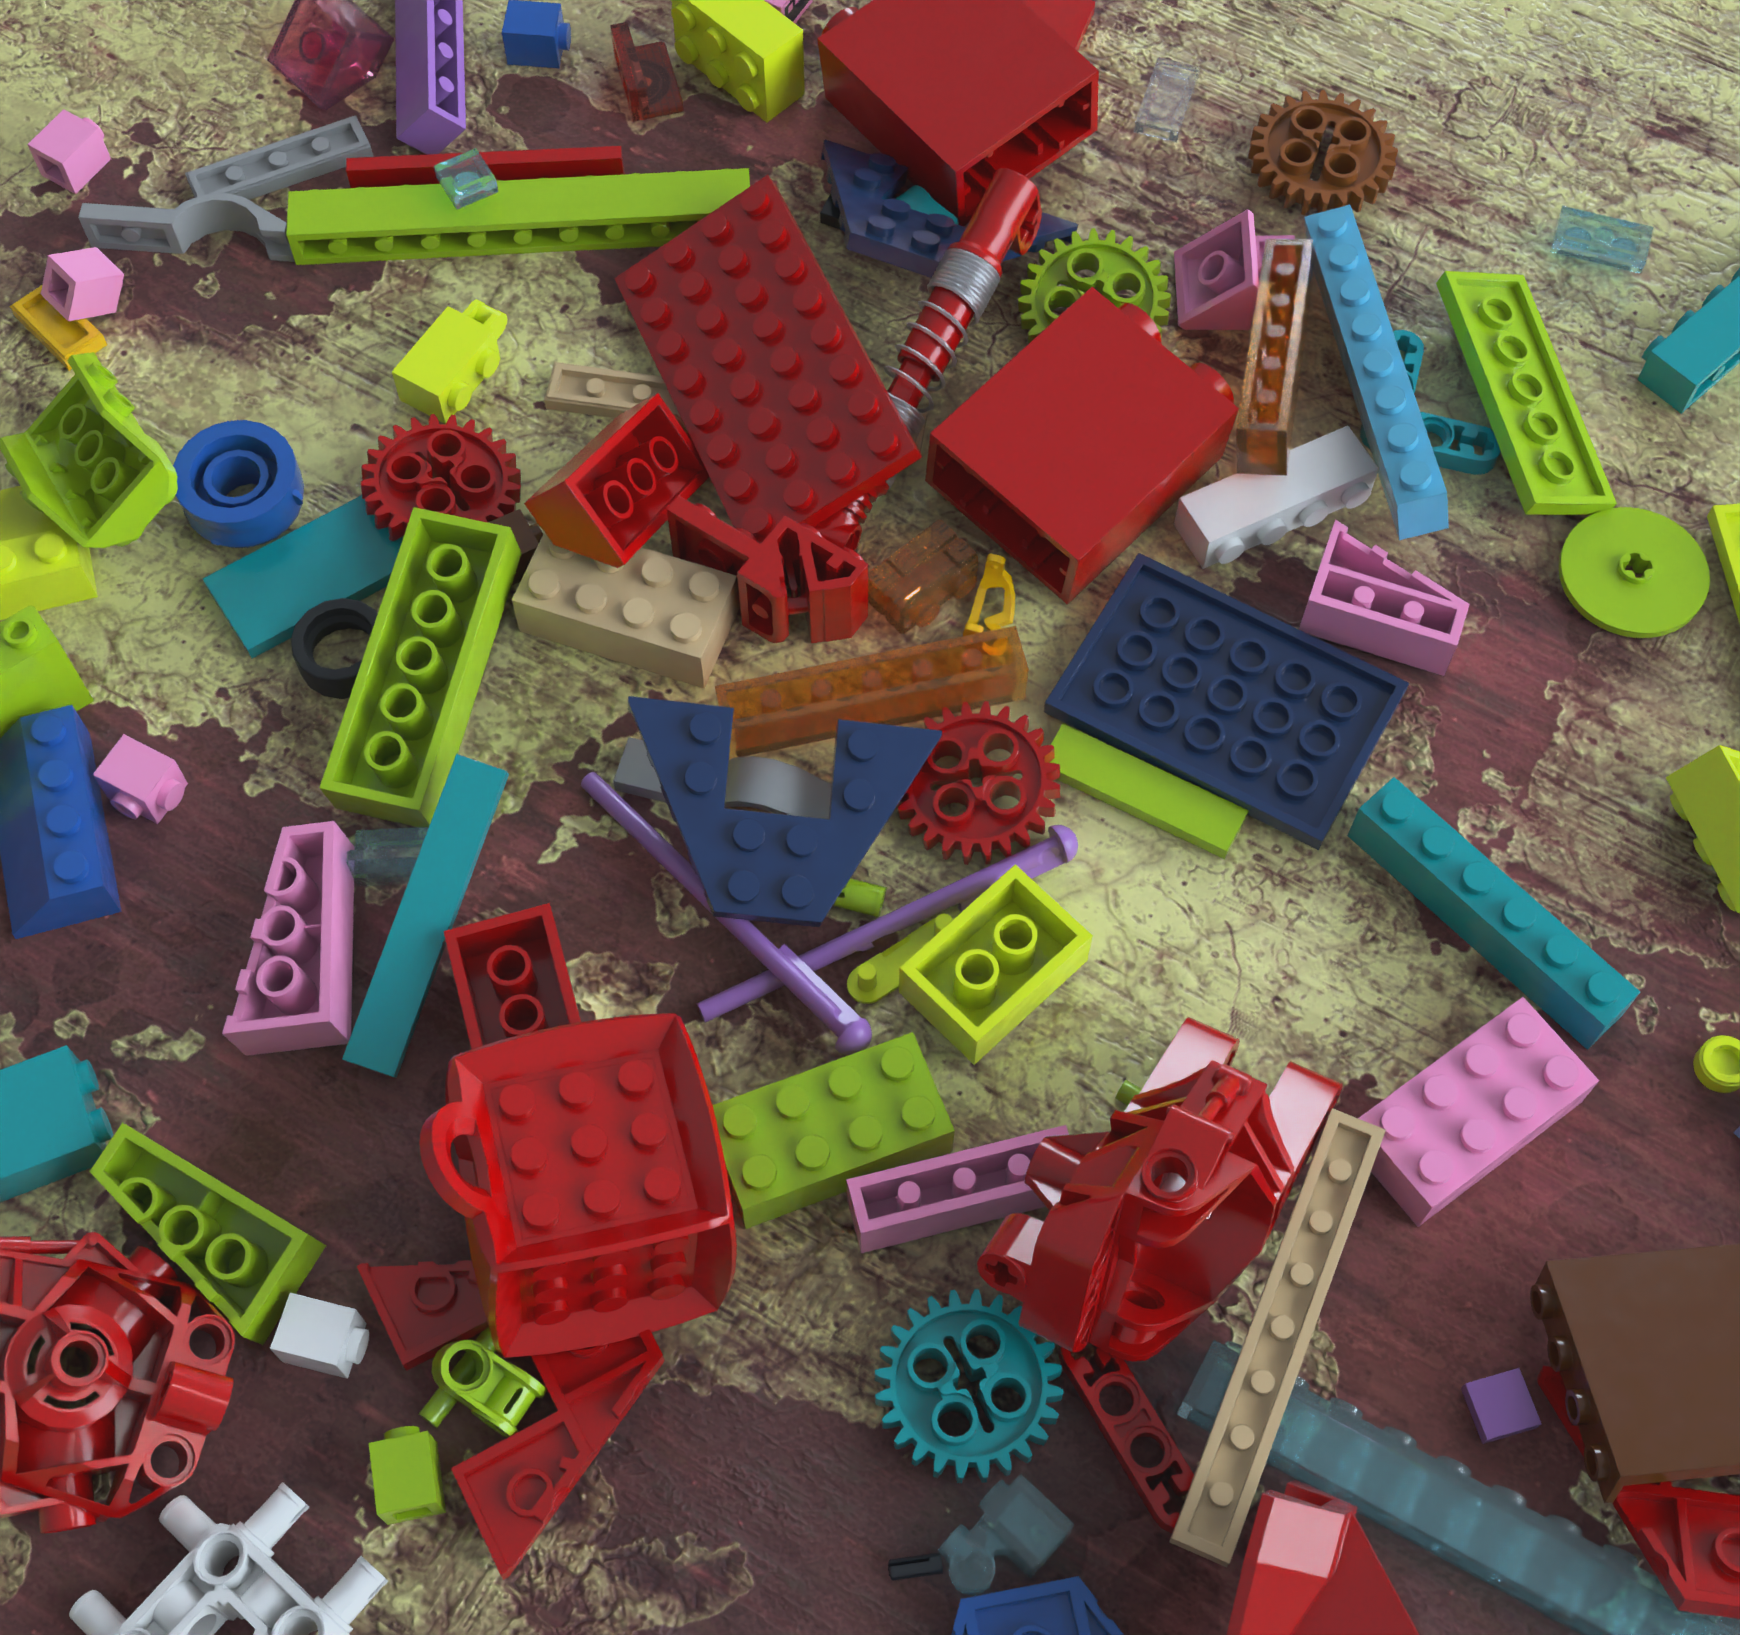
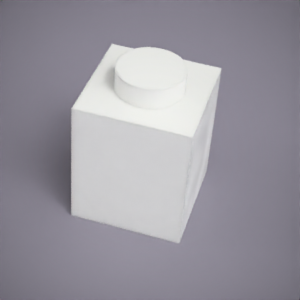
(320, 1336)

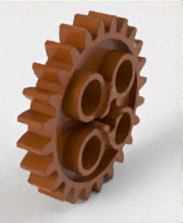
(1289, 143)

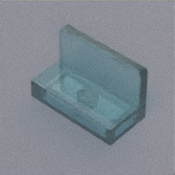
(385, 855)

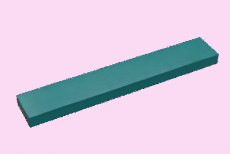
(424, 913)

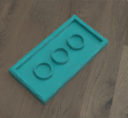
(314, 564)

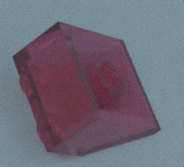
(329, 49)

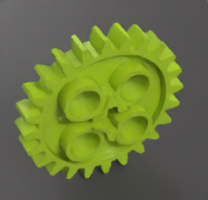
(1114, 268)

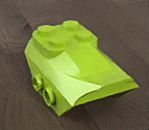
(91, 461)

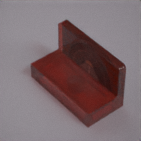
(645, 76)

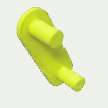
(881, 973)

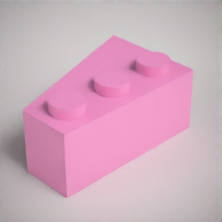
(1382, 607)

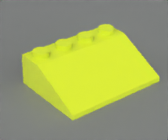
(39, 560)

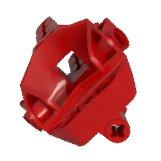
(1161, 1206)
(147, 1390)

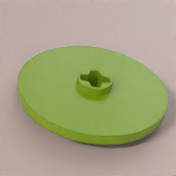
(1606, 594)

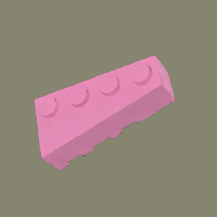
(302, 949)

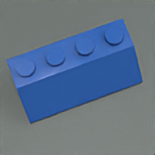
(53, 825)

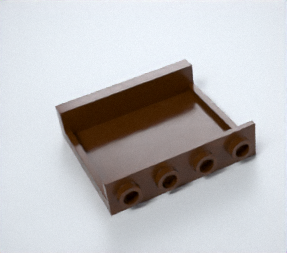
(1648, 1361)

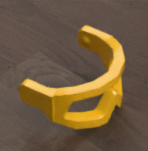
(993, 577)

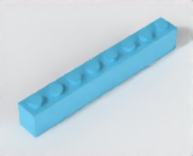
(1377, 375)

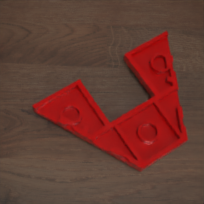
(527, 1476)
(1682, 1532)

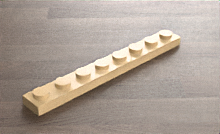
(1277, 1339)

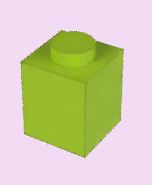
(406, 1475)

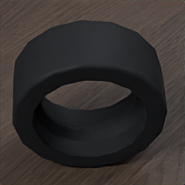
(317, 624)

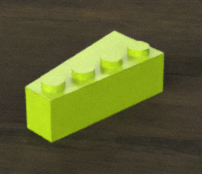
(218, 1237)

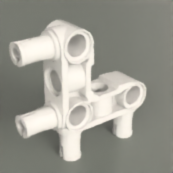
(200, 1599)

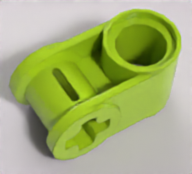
(496, 1393)

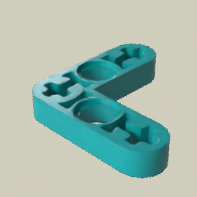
(1446, 428)

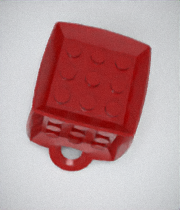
(586, 1182)

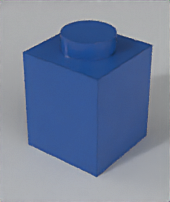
(535, 34)

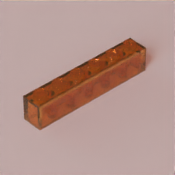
(1275, 358)
(874, 688)

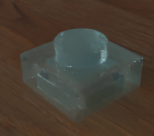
(466, 178)

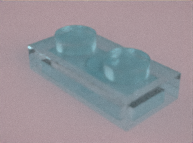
(1601, 239)

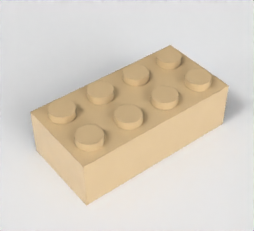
(644, 614)

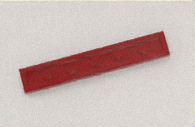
(504, 165)

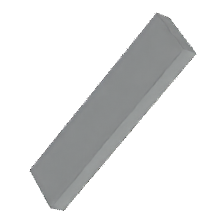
(283, 161)

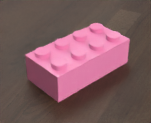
(1475, 1109)

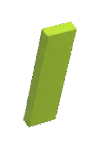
(1147, 792)

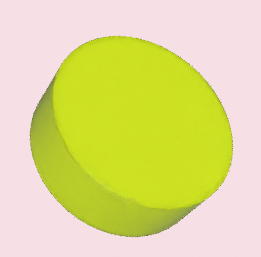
(1719, 1064)

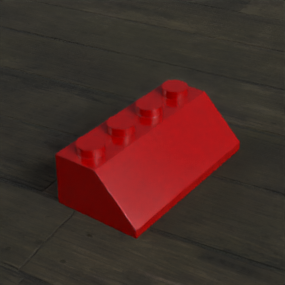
(620, 485)

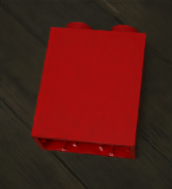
(958, 90)
(1081, 442)

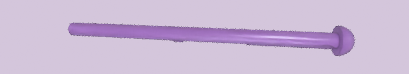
(1033, 861)
(852, 1031)

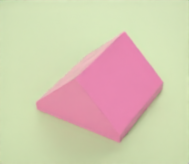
(1218, 277)

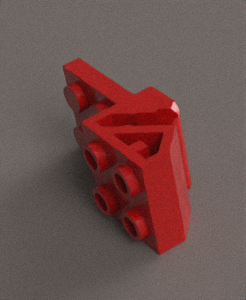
(829, 577)

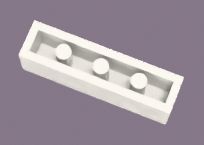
(1260, 509)

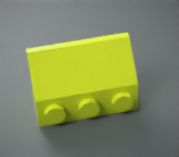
(1709, 798)

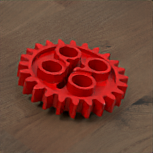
(436, 471)
(983, 824)

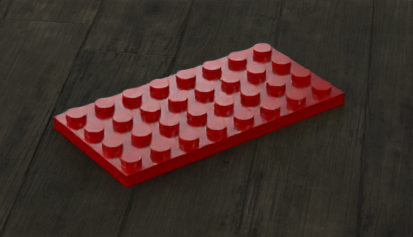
(765, 366)

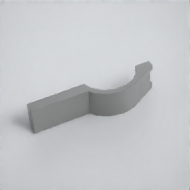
(178, 228)
(750, 783)

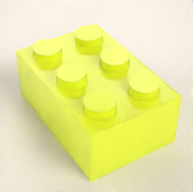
(744, 50)
(994, 964)

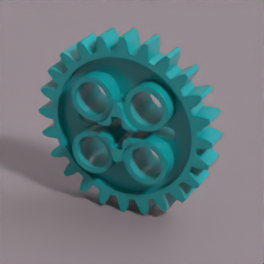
(920, 1404)

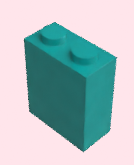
(48, 1121)

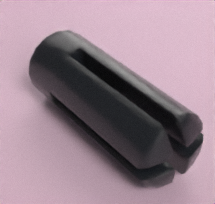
(915, 1566)

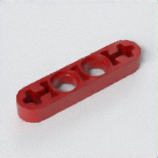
(1124, 1429)

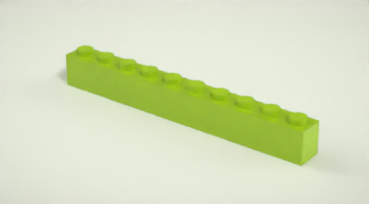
(518, 219)

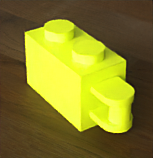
(451, 360)

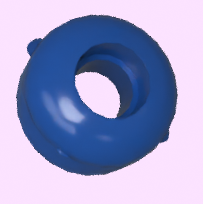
(231, 457)

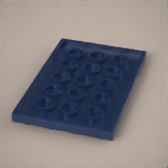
(1227, 699)

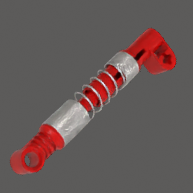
(958, 292)

